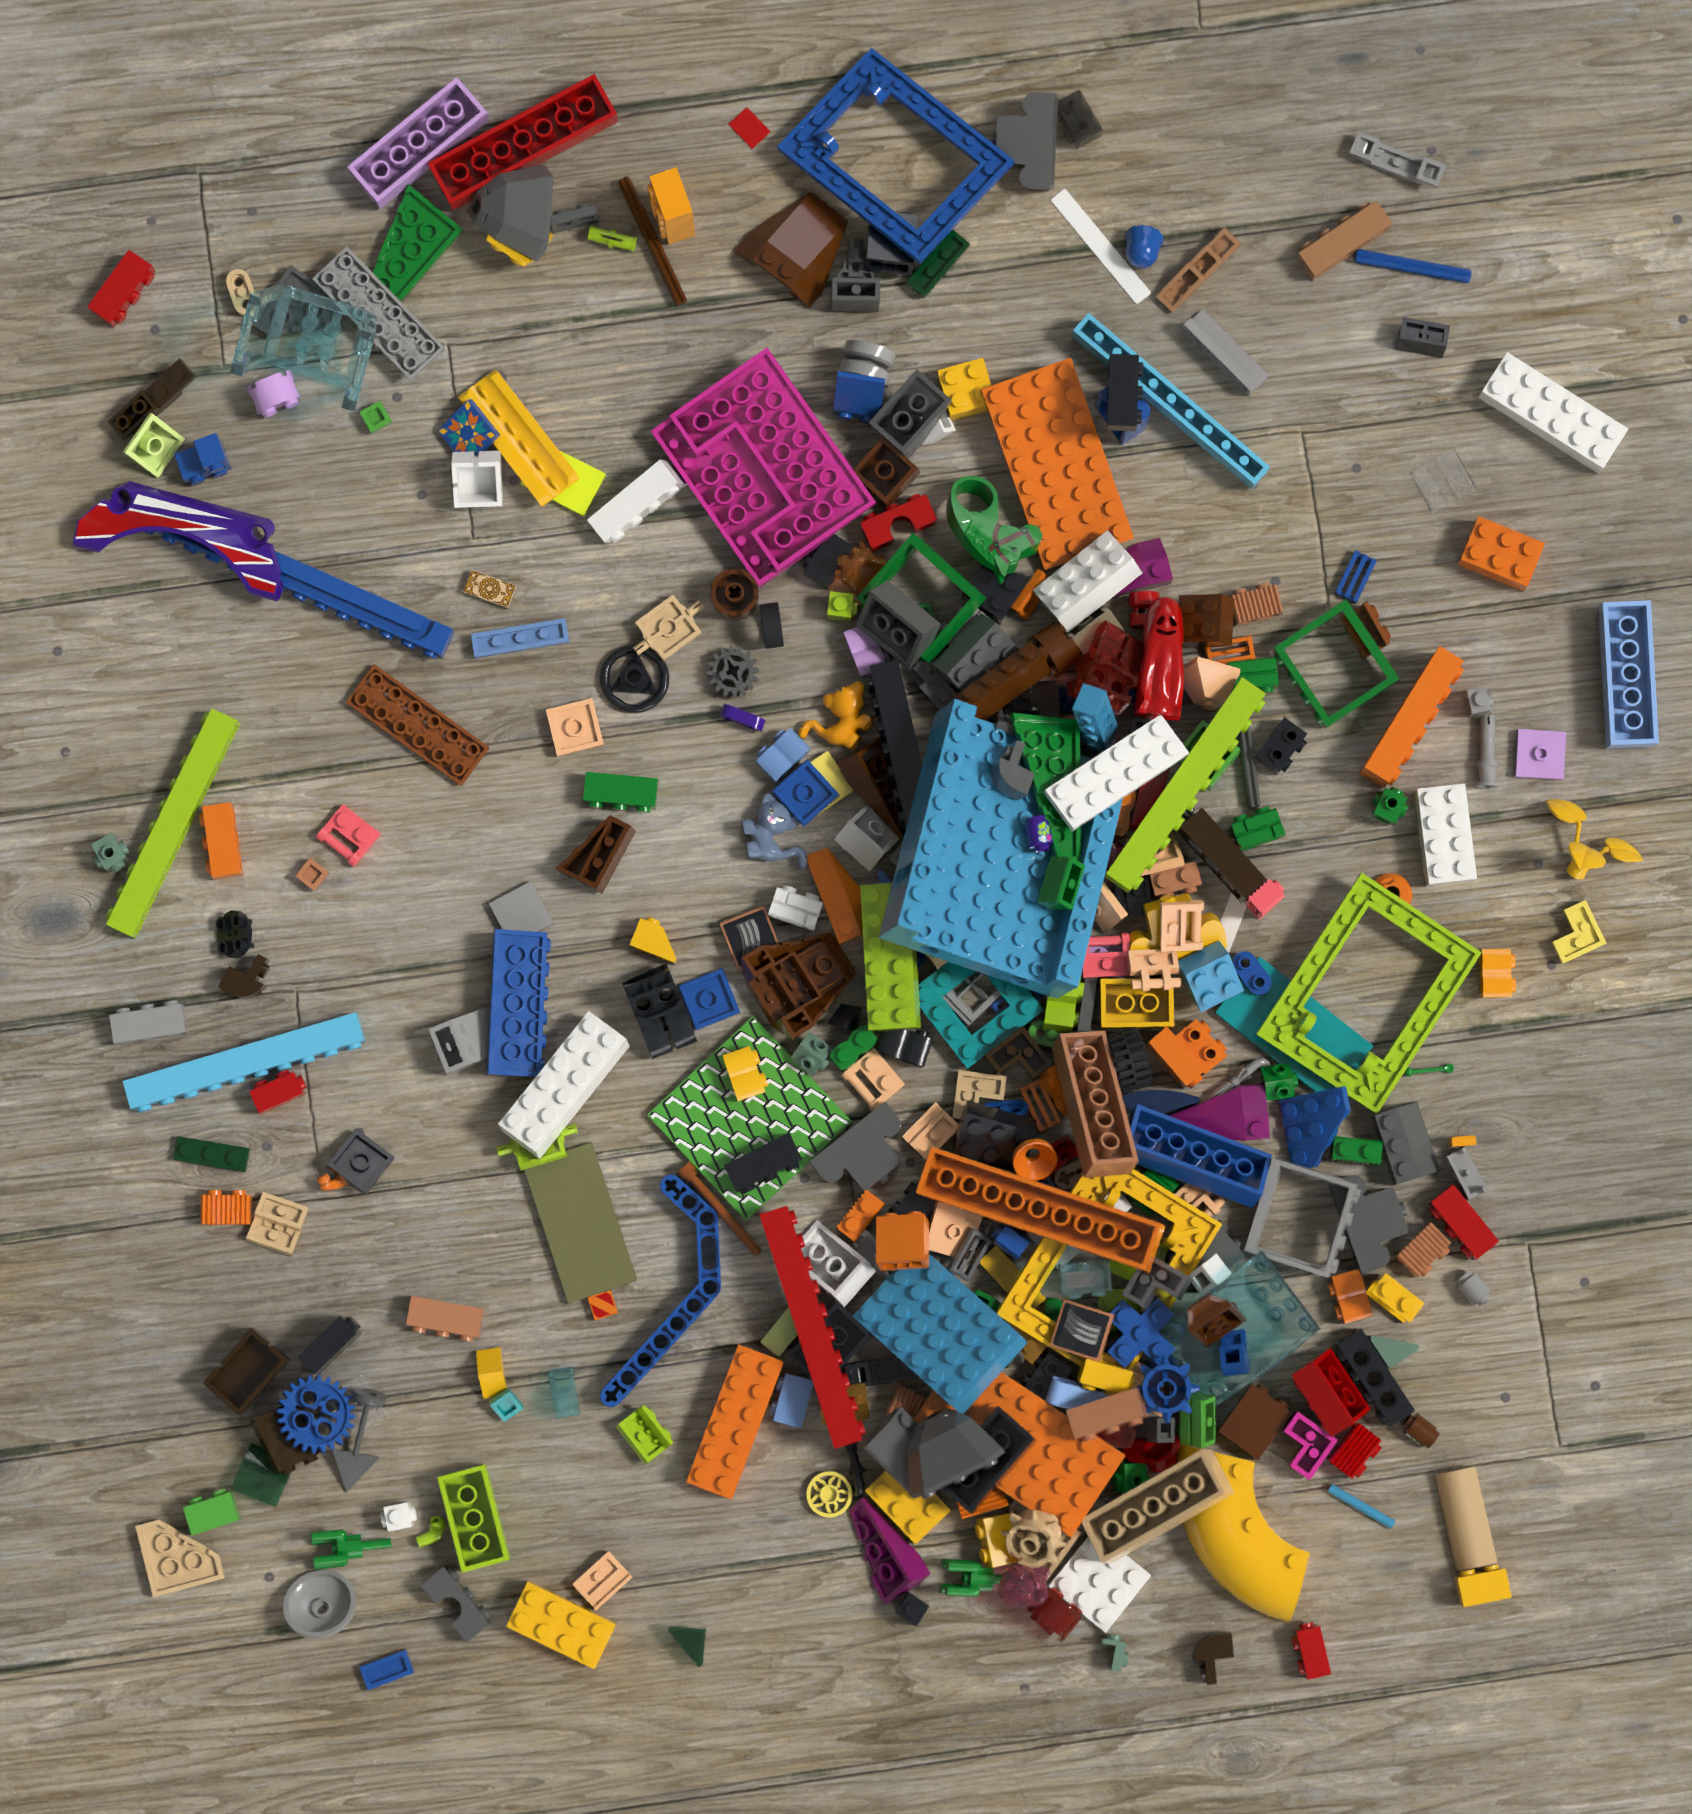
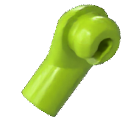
(434, 1533)

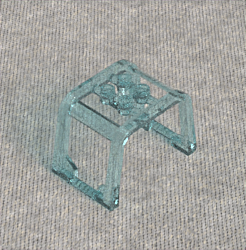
(351, 382)

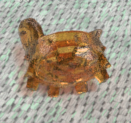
(859, 568)

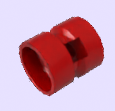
(1139, 602)

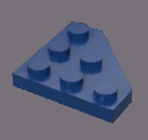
(1313, 1123)

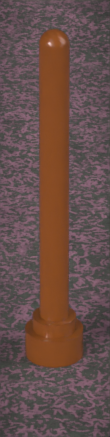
(688, 1173)

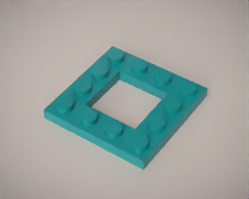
(974, 1047)

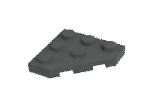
(297, 309)

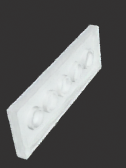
(1116, 772)

